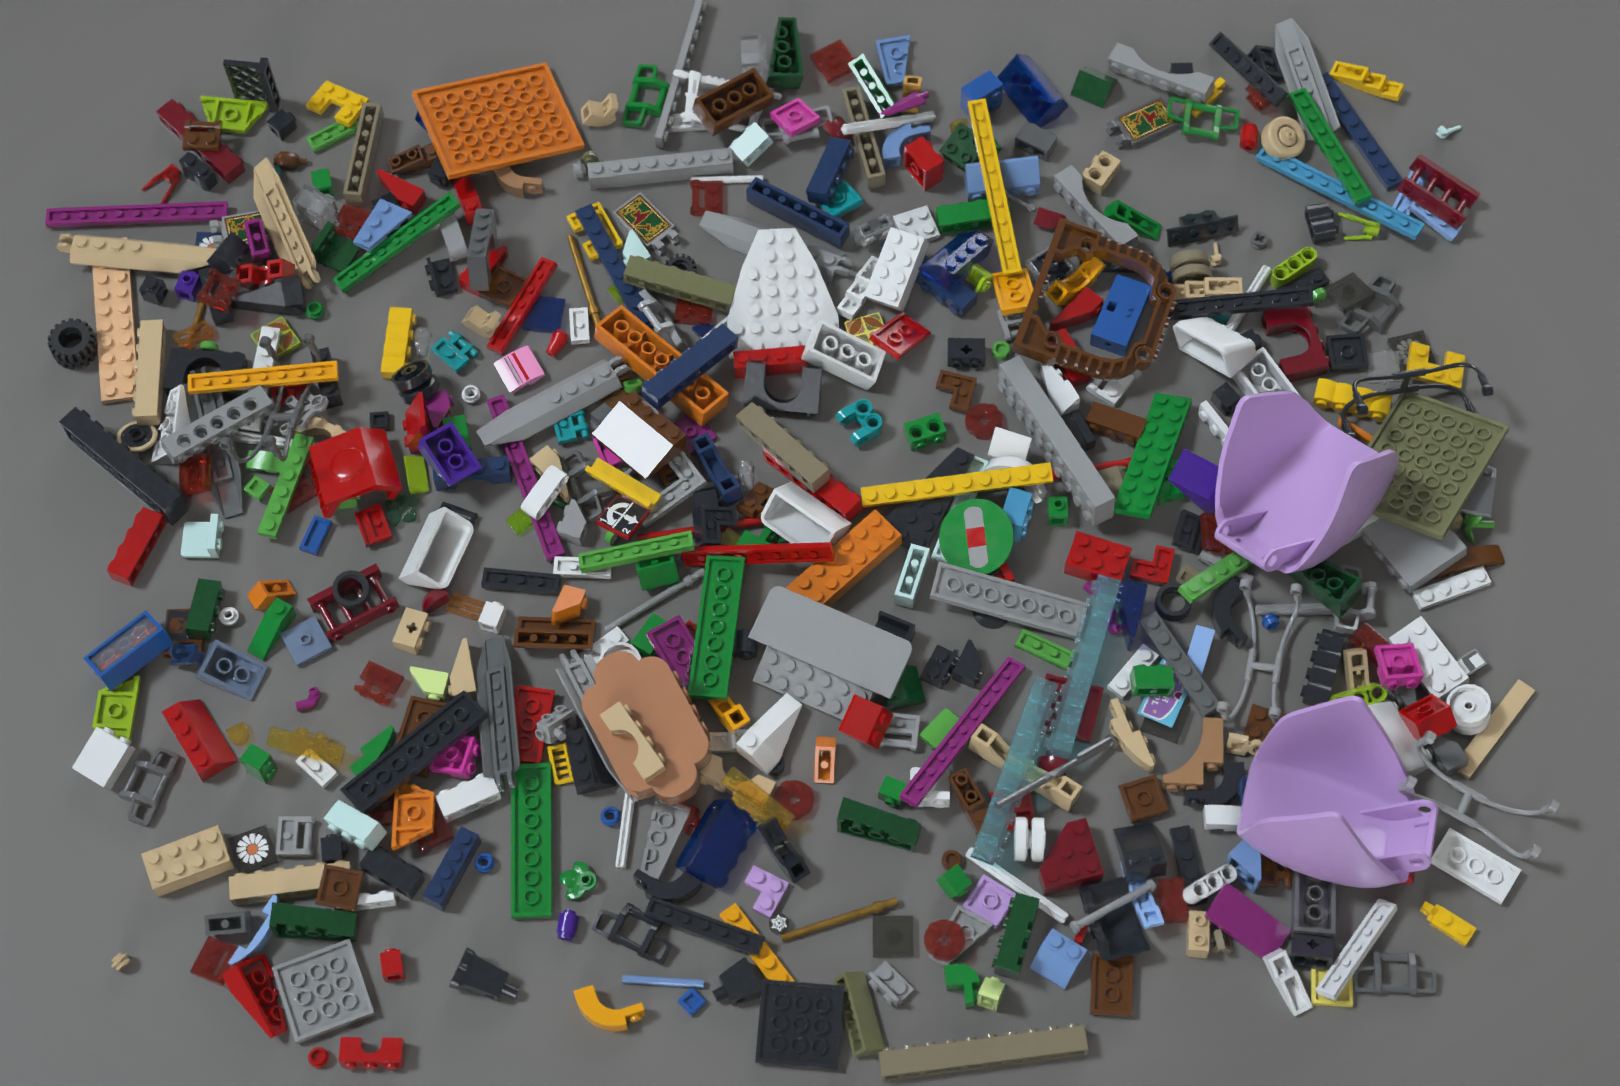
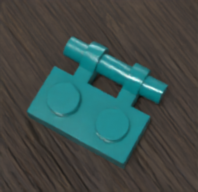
(451, 355)
(567, 432)

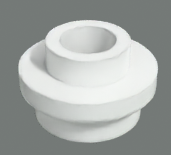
(470, 389)
(231, 620)

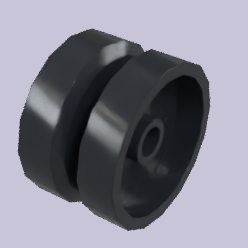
(415, 378)

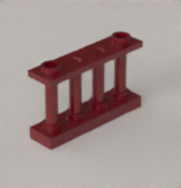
(1446, 182)
(320, 601)

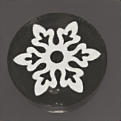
(779, 924)

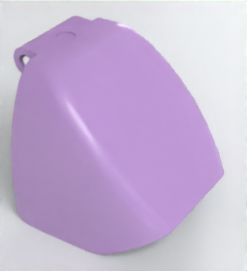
(1293, 483)
(1330, 799)

